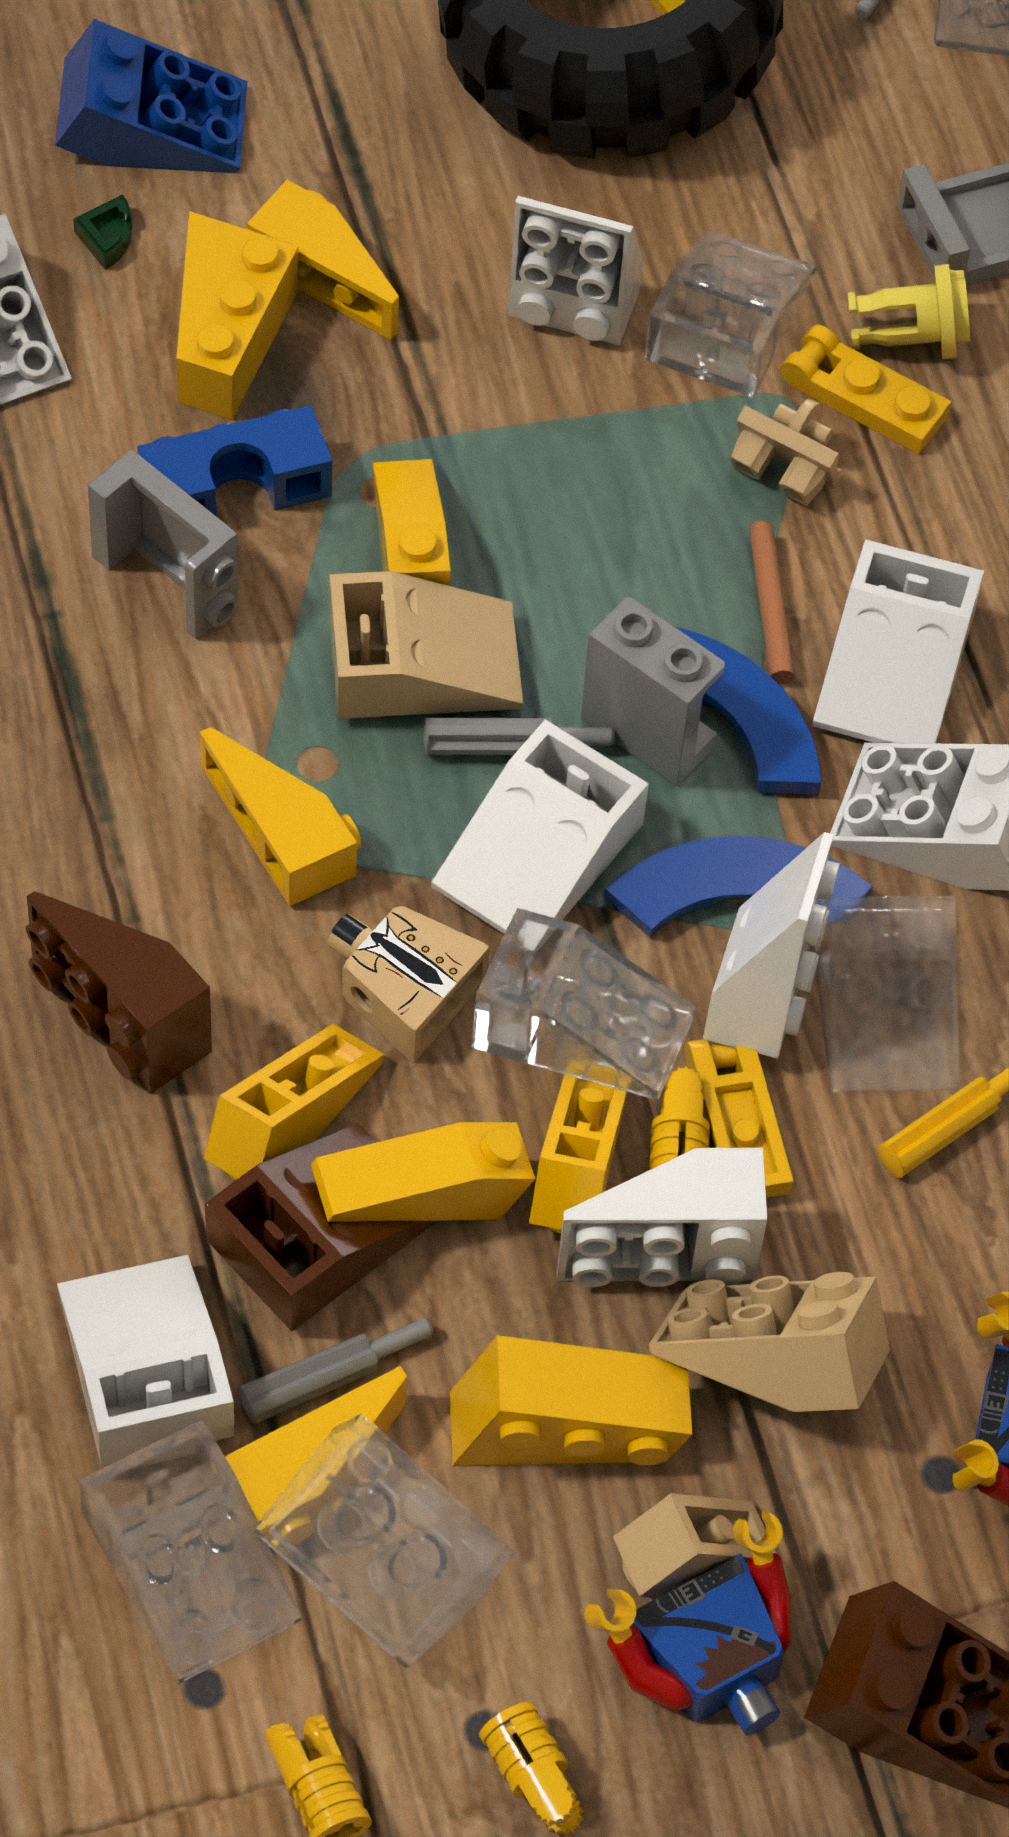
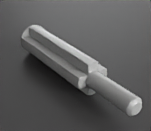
(496, 735)
(325, 1371)

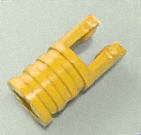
(680, 1118)
(542, 1779)
(320, 1788)

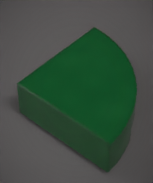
(106, 230)

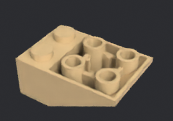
(419, 647)
(781, 1339)

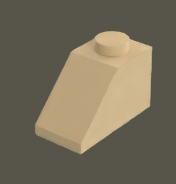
(683, 1540)

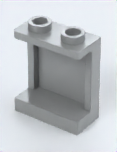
(959, 220)
(148, 513)
(650, 689)

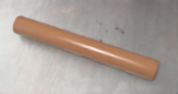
(771, 602)

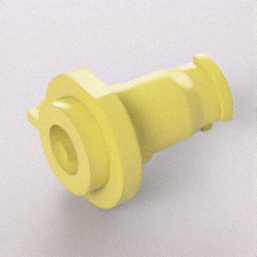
(939, 310)

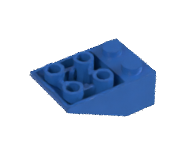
(148, 106)

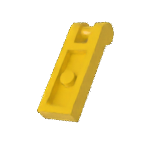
(865, 390)
(740, 1107)

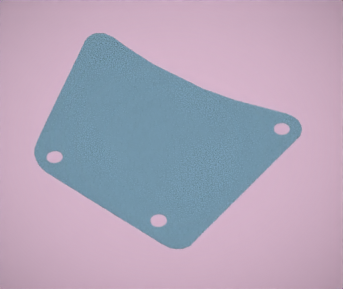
(565, 530)

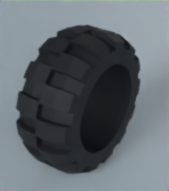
(610, 83)

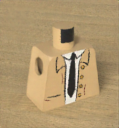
(408, 975)

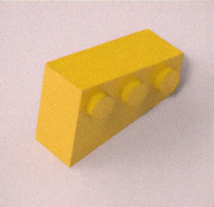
(230, 310)
(567, 1406)

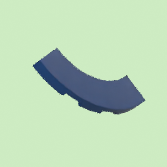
(764, 722)
(708, 872)

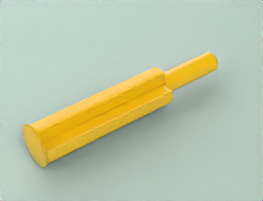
(942, 1124)

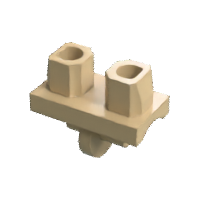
(808, 461)

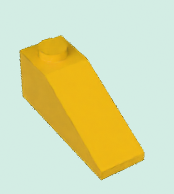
(331, 257)
(411, 520)
(283, 819)
(289, 1100)
(576, 1149)
(427, 1175)
(274, 1459)

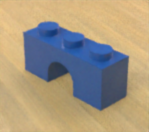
(276, 451)

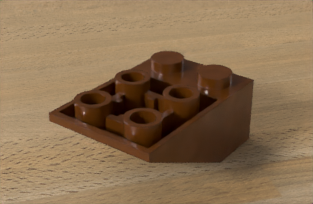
(123, 988)
(279, 1236)
(917, 1692)

